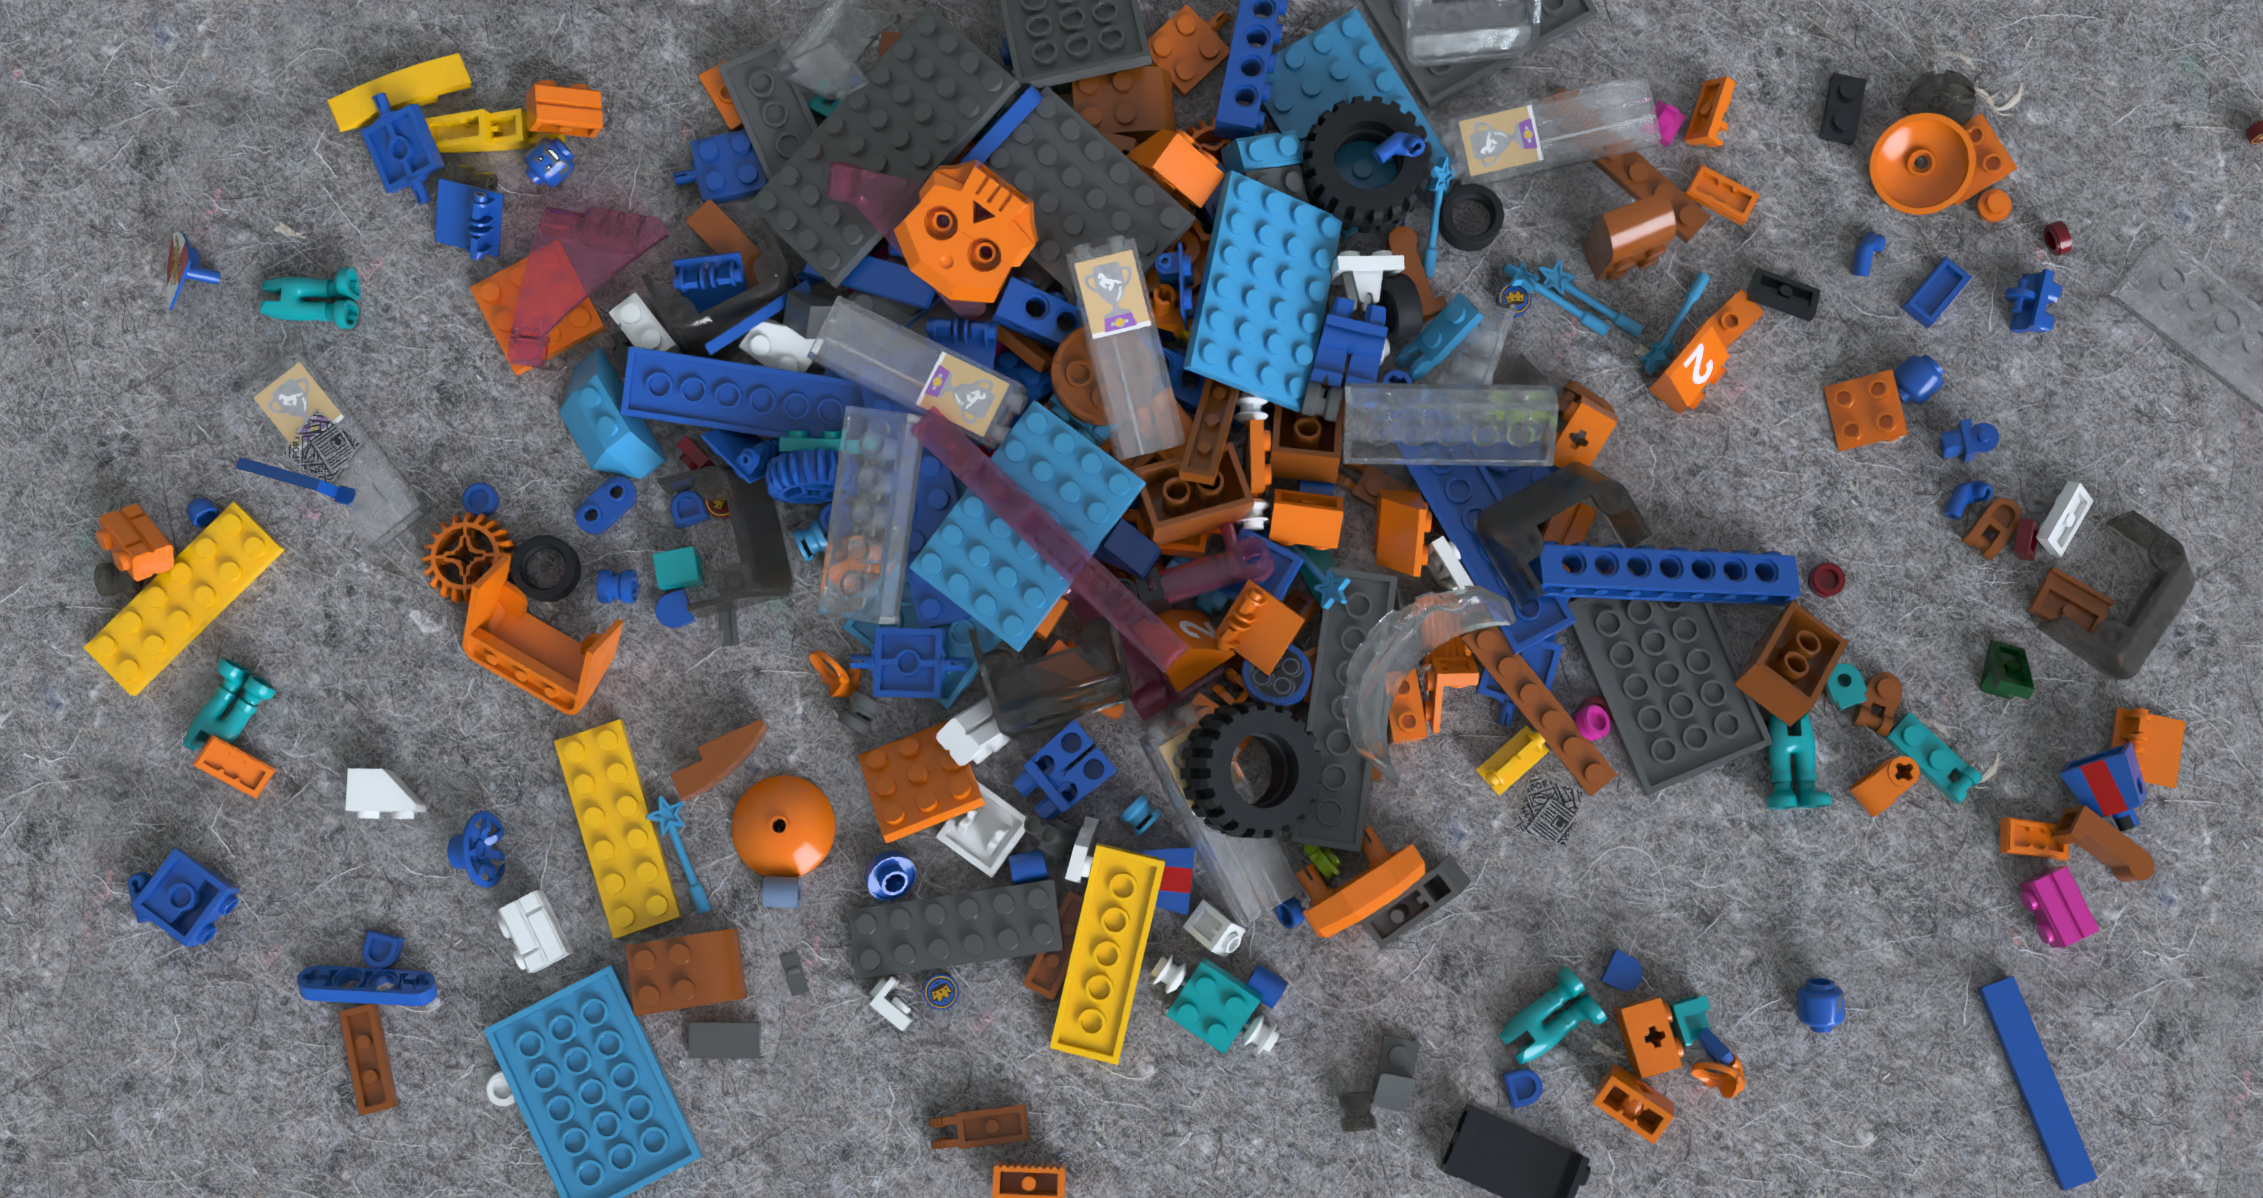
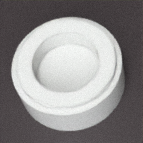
(499, 1090)

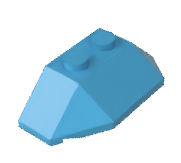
(593, 417)

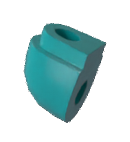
(1845, 687)

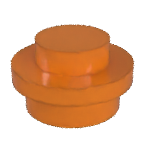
(1993, 205)

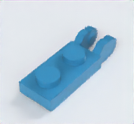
(1440, 337)

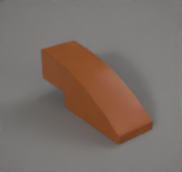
(723, 236)
(718, 760)

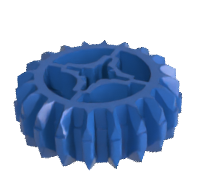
(803, 476)

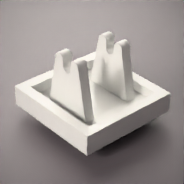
(1364, 274)
(986, 833)

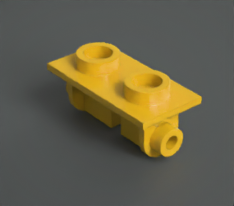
(1513, 760)

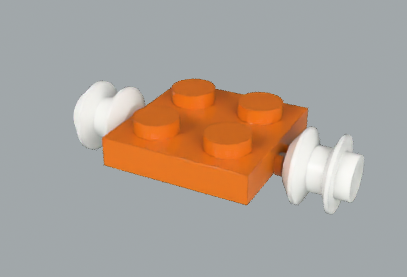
(1257, 447)

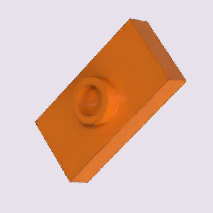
(720, 96)
(1721, 195)
(1734, 318)
(234, 766)
(2030, 839)

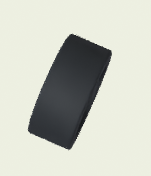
(1486, 198)
(1402, 307)
(527, 550)

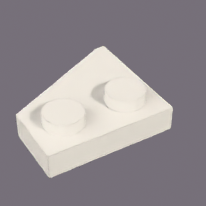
(778, 346)
(1445, 565)
(1080, 860)

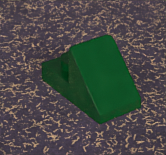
(2006, 672)

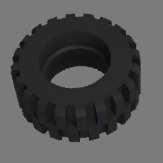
(1372, 123)
(1292, 763)

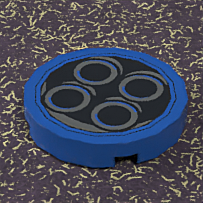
(1285, 684)

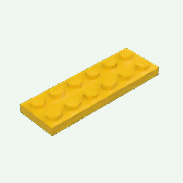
(184, 599)
(614, 829)
(1107, 953)

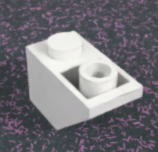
(380, 791)

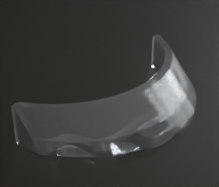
(1396, 648)

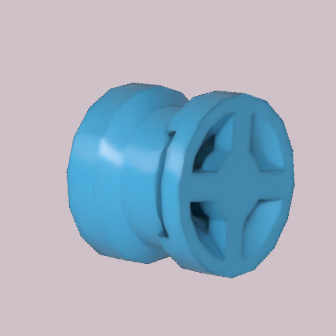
(814, 538)
(1138, 812)

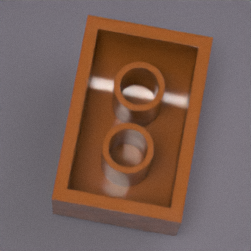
(1127, 102)
(1630, 237)
(1305, 445)
(1183, 508)
(1791, 663)
(686, 971)

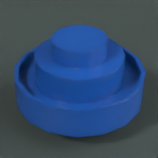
(890, 875)

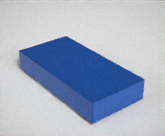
(1936, 292)

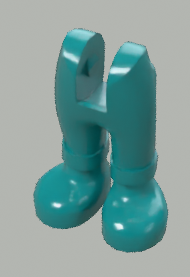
(296, 289)
(211, 715)
(1804, 753)
(1549, 1035)

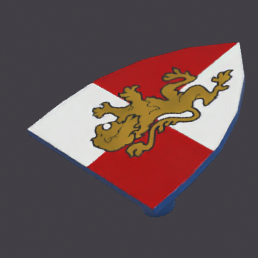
(183, 264)

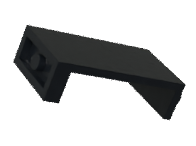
(1511, 1159)

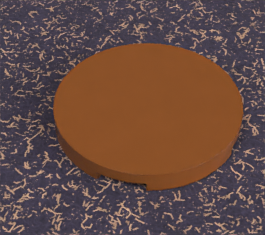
(1074, 380)

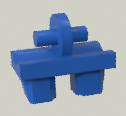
(2030, 302)
(1968, 441)

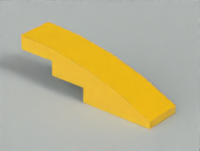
(412, 85)
(484, 131)

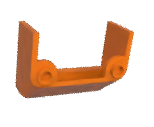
(530, 651)

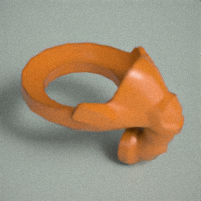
(839, 682)
(1728, 1083)

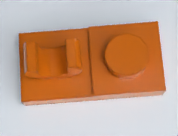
(1709, 112)

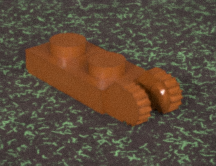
(1369, 483)
(984, 1127)

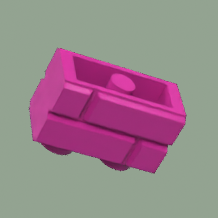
(2058, 907)

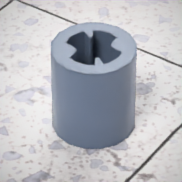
(782, 892)

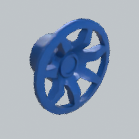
(474, 849)

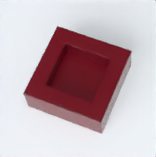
(2026, 539)

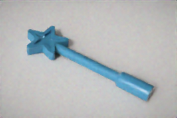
(1440, 184)
(1559, 281)
(1529, 282)
(1659, 352)
(1330, 585)
(669, 820)

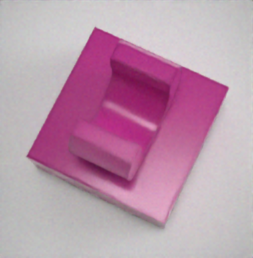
(1669, 121)

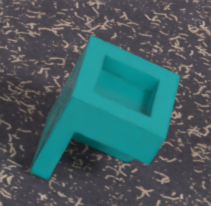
(678, 569)
(1689, 1018)

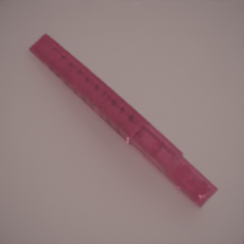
(1049, 539)

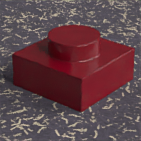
(692, 455)

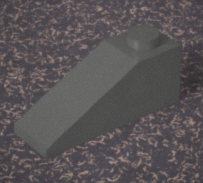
(1434, 889)

